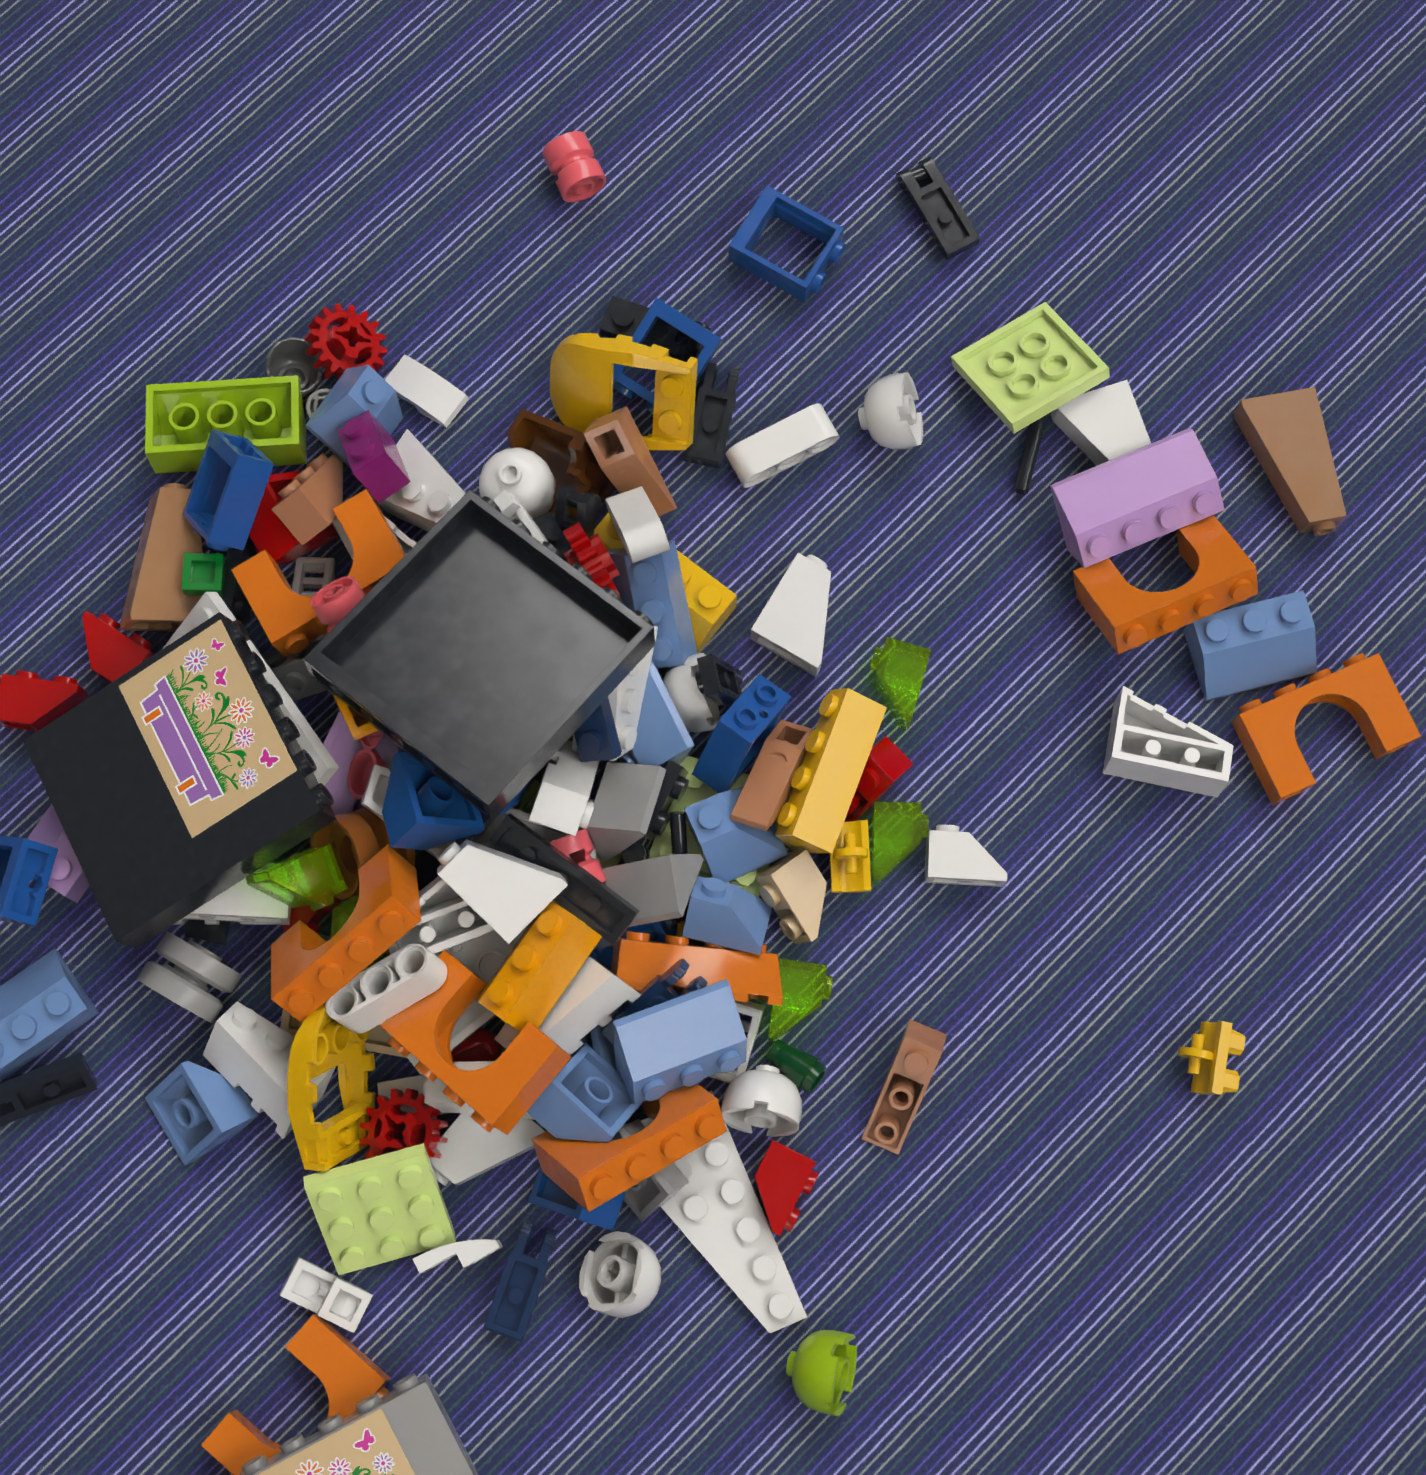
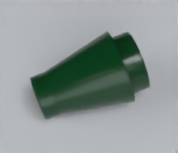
(797, 1065)

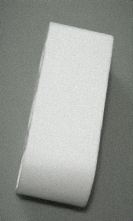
(782, 445)
(637, 524)
(387, 988)

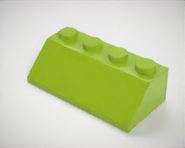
(258, 409)

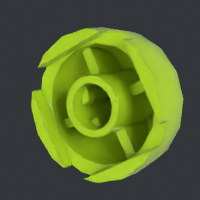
(823, 1370)

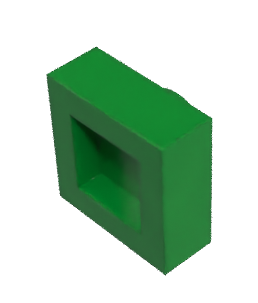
(203, 573)

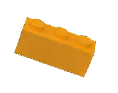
(539, 967)

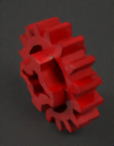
(344, 344)
(591, 556)
(388, 1122)

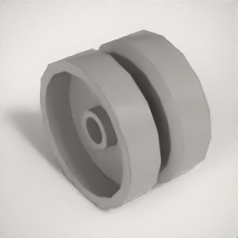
(188, 978)

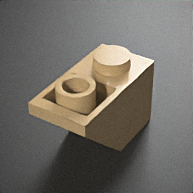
(796, 894)

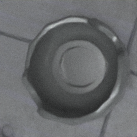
(289, 359)

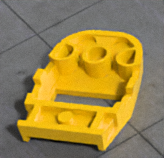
(584, 385)
(317, 1048)

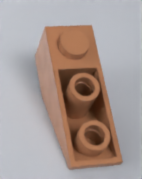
(627, 459)
(311, 497)
(771, 776)
(904, 1086)

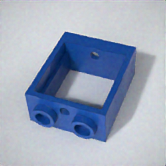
(776, 204)
(680, 322)
(227, 490)
(741, 734)
(27, 862)

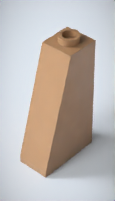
(1296, 456)
(155, 585)

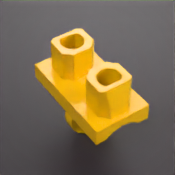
(851, 859)
(1209, 1058)

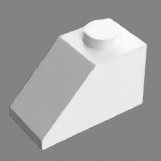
(959, 859)

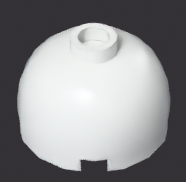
(891, 412)
(523, 476)
(694, 708)
(763, 1101)
(620, 1275)

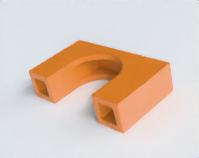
(288, 615)
(1138, 616)
(1359, 688)
(311, 971)
(496, 1092)
(602, 1170)
(340, 1367)

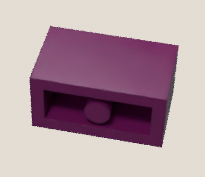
(373, 456)

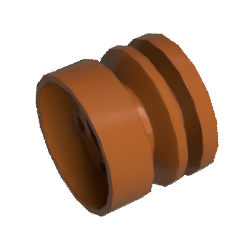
(355, 841)

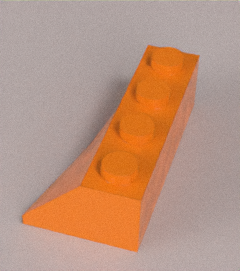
(749, 974)

